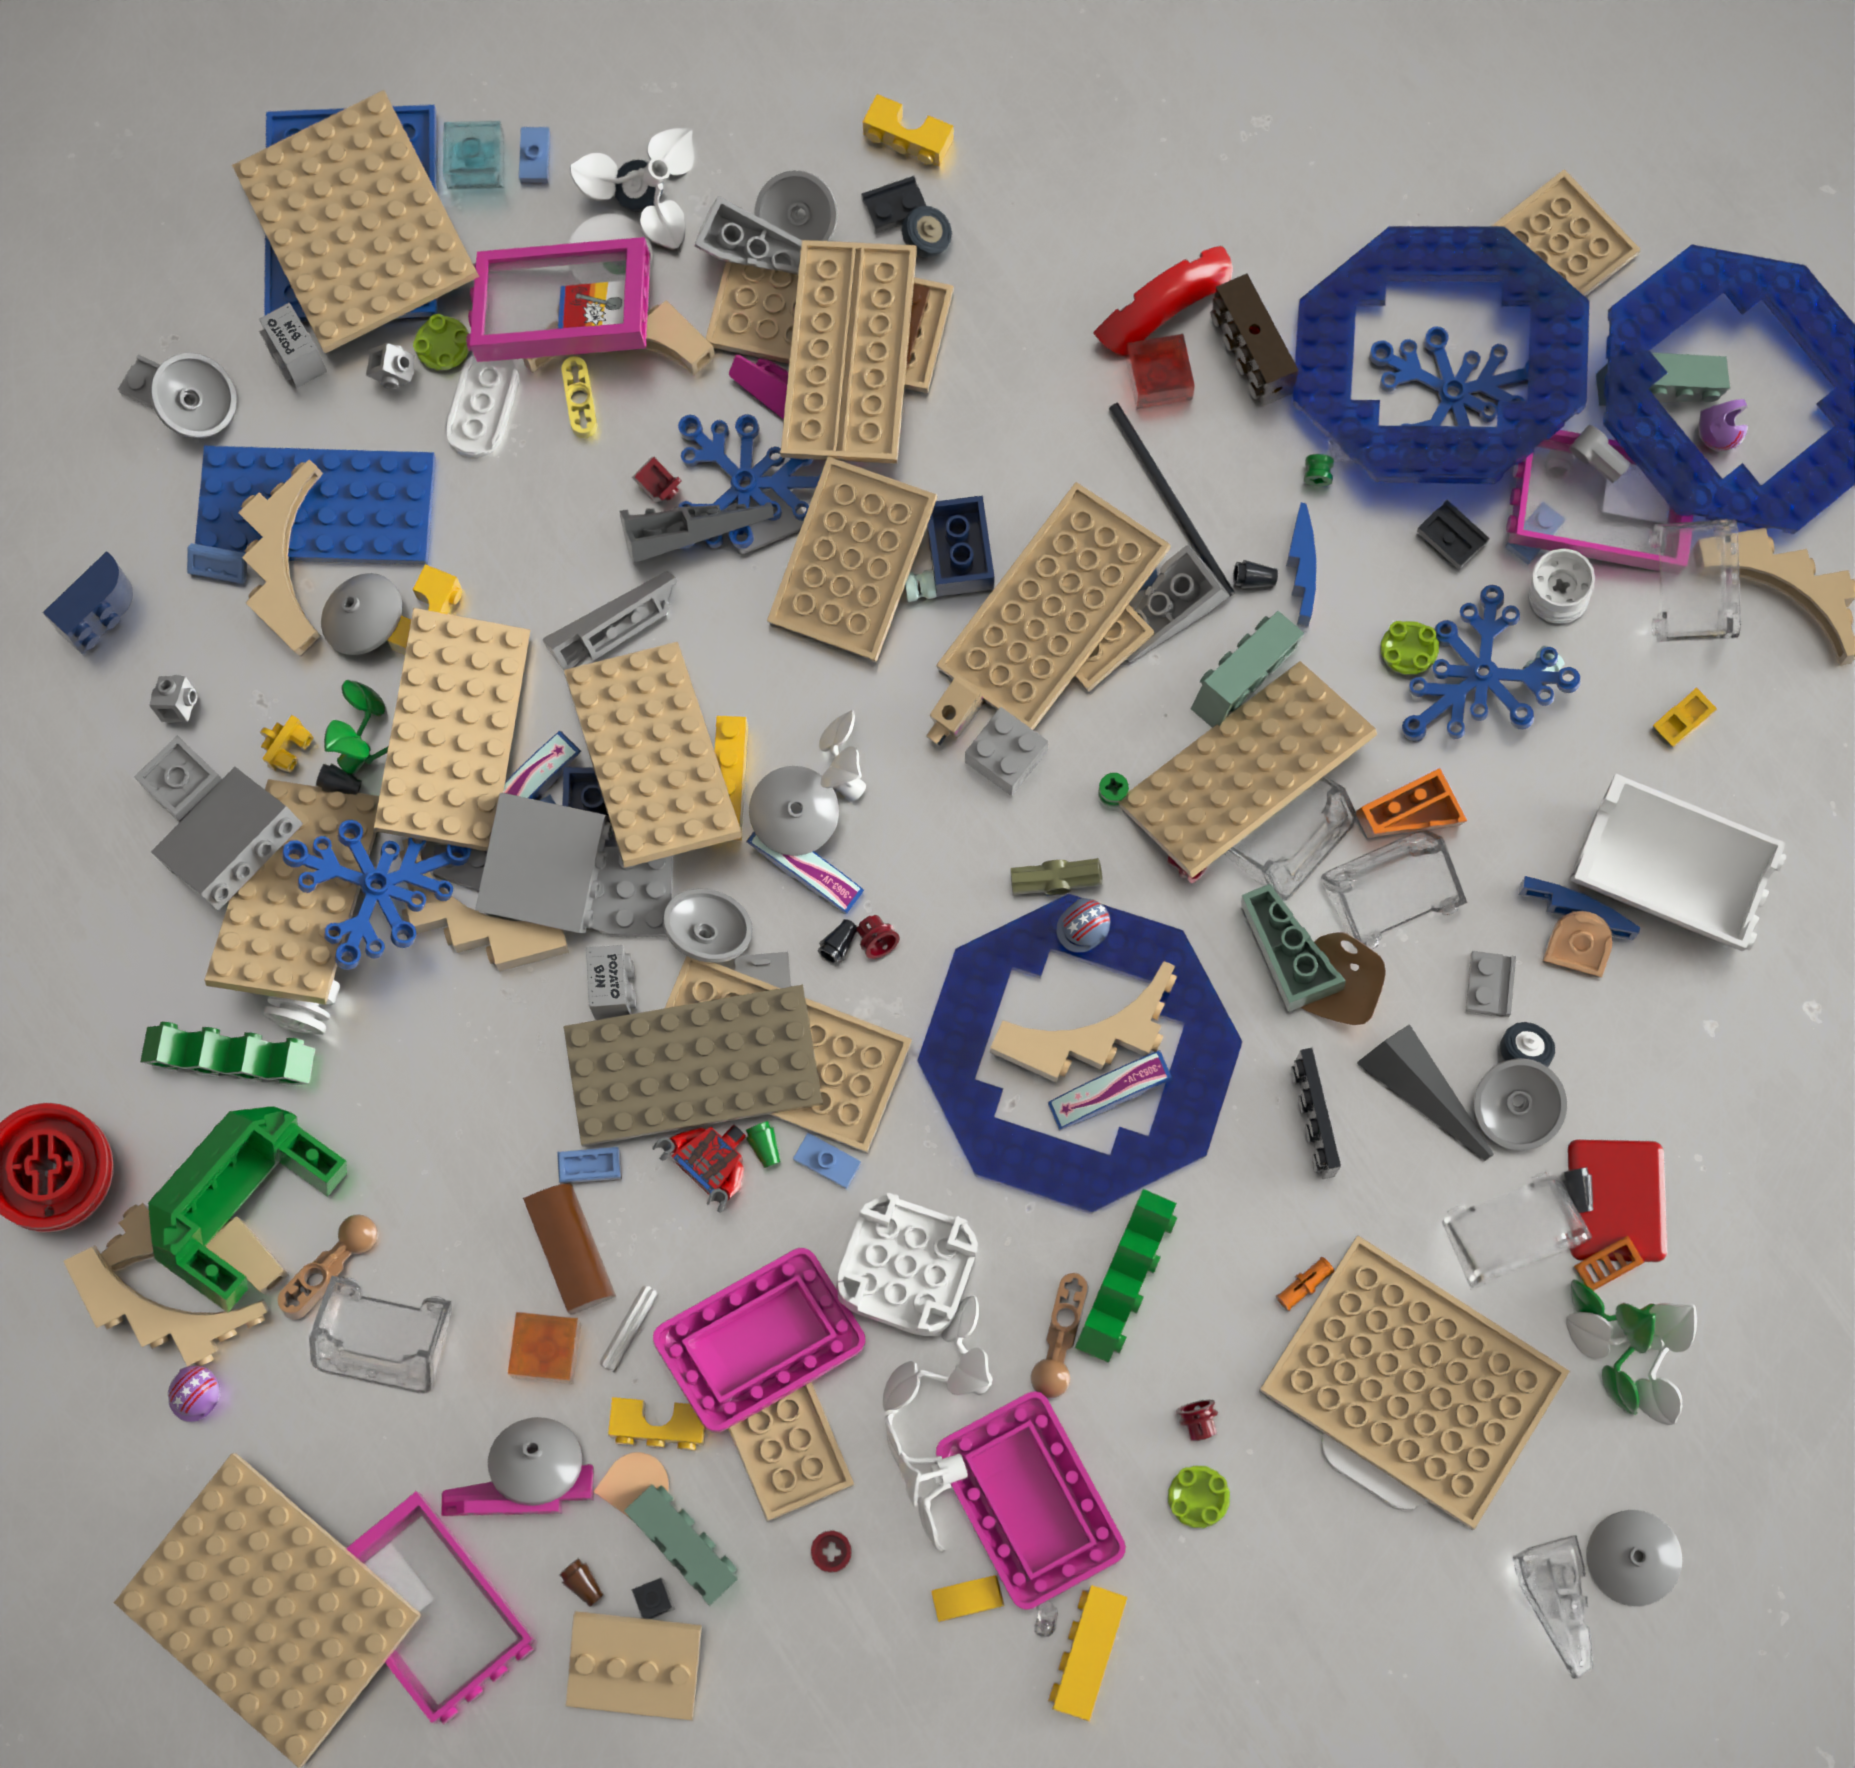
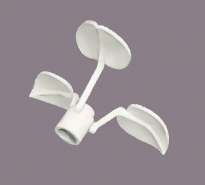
(669, 155)
(844, 771)
(1673, 1331)
(969, 1375)
(944, 1471)

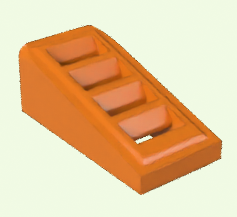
(1587, 1279)

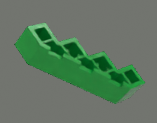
(215, 1054)
(1125, 1276)

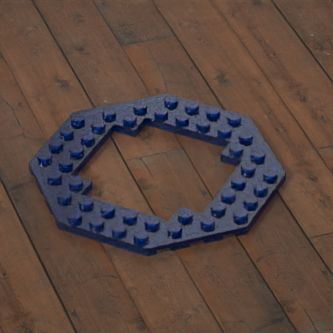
(1658, 442)
(1442, 452)
(1045, 1163)

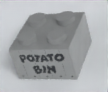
(291, 346)
(1006, 751)
(608, 981)

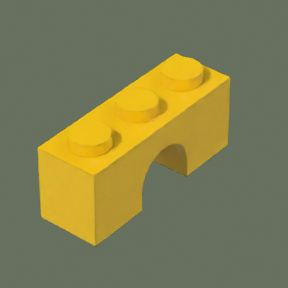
(926, 143)
(435, 589)
(629, 1424)

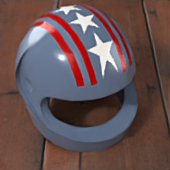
(1084, 924)

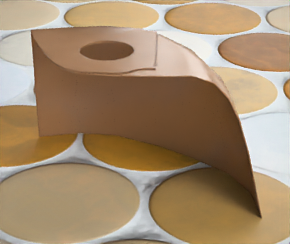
(1362, 987)

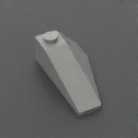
(746, 239)
(1178, 598)

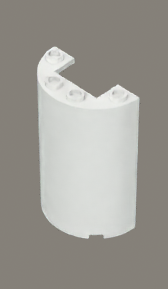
(1678, 862)

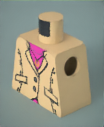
(957, 699)

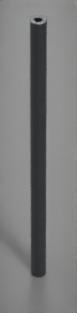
(1168, 495)

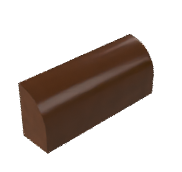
(569, 1247)

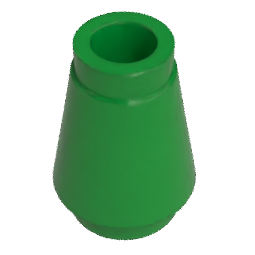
(764, 1144)

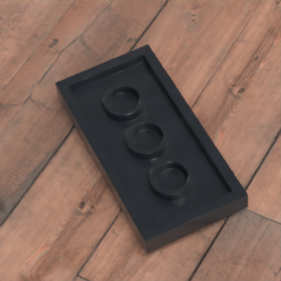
(1314, 1104)

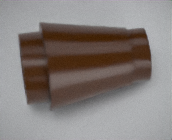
(581, 1582)

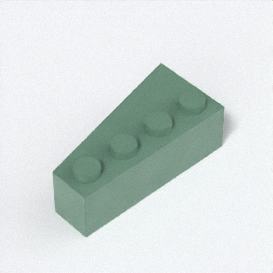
(1687, 379)

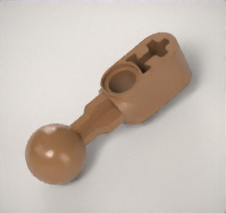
(355, 1236)
(1051, 1374)

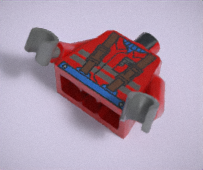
(708, 1160)

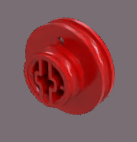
(28, 1148)

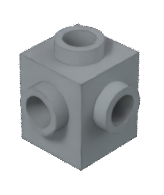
(390, 365)
(173, 698)

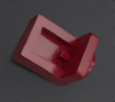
(657, 480)

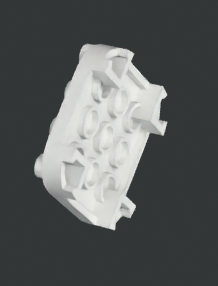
(906, 1265)

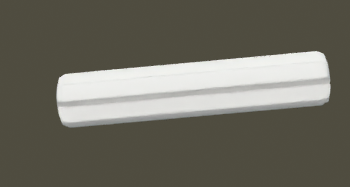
(628, 1328)

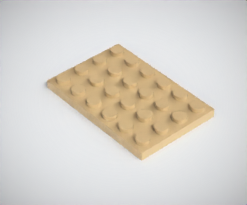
(852, 558)

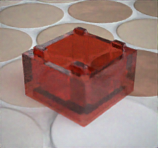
(1159, 371)

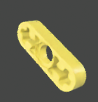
(588, 405)

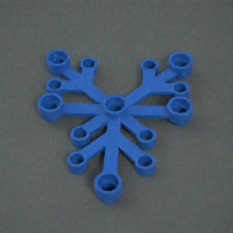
(1485, 383)
(779, 482)
(1456, 694)
(409, 872)

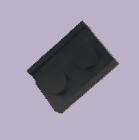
(892, 203)
(1453, 534)

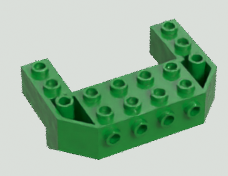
(216, 1184)

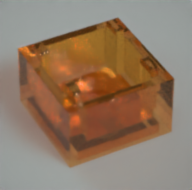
(544, 1348)

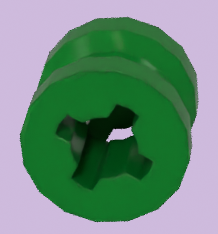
(1318, 470)
(1111, 796)

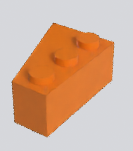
(1412, 808)

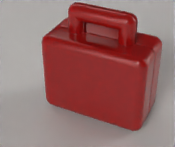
(1626, 1197)

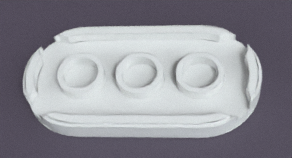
(481, 406)
(1369, 1476)

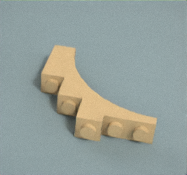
(667, 334)
(273, 520)
(1793, 574)
(510, 941)
(1048, 1050)
(232, 1243)
(193, 1332)

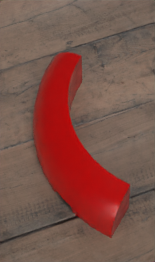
(1164, 298)

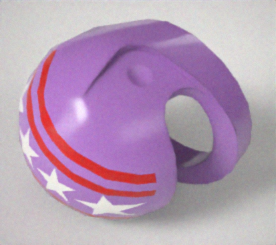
(1718, 426)
(193, 1393)

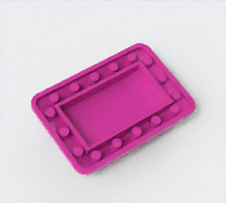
(758, 1340)
(1032, 1501)

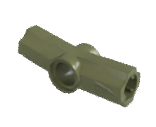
(1056, 877)

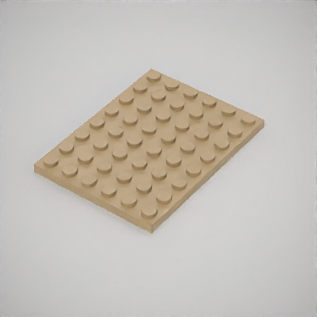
(355, 221)
(1415, 1382)
(267, 1609)

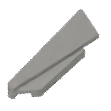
(612, 622)

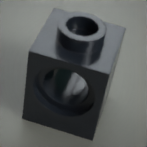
(653, 1599)

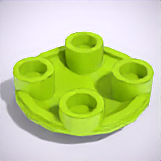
(441, 342)
(1409, 647)
(1199, 1496)

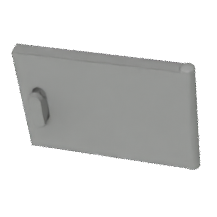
(769, 531)
(775, 974)

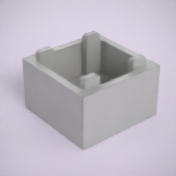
(178, 778)

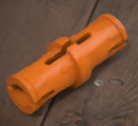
(1305, 1283)

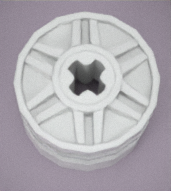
(1570, 574)
(300, 1015)

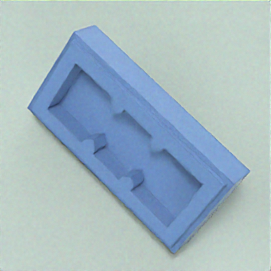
(534, 154)
(216, 563)
(827, 1160)
(589, 1165)

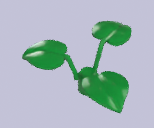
(343, 738)
(1639, 1329)

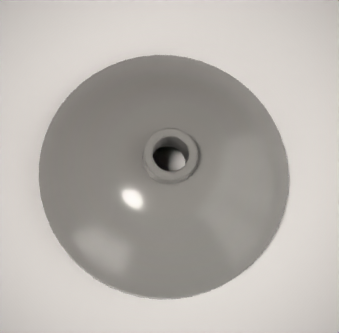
(787, 194)
(204, 384)
(361, 614)
(778, 825)
(707, 925)
(1523, 1125)
(536, 1476)
(1613, 1564)

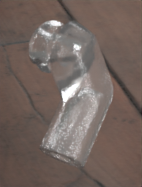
(1046, 1619)

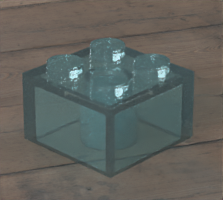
(473, 155)

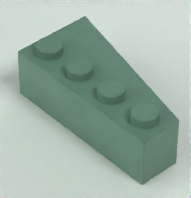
(1245, 668)
(1292, 956)
(681, 1544)

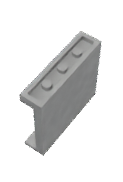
(227, 838)
(543, 863)

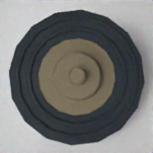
(927, 230)

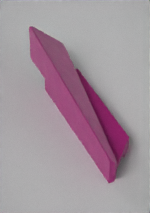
(762, 380)
(486, 1500)

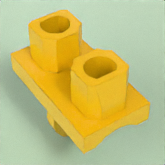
(280, 741)

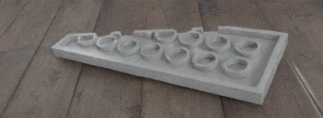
(628, 900)

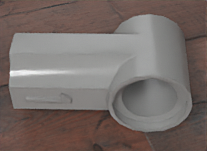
(1593, 449)

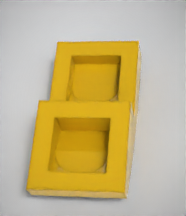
(1684, 717)
(967, 1598)

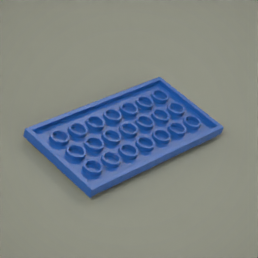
(357, 512)

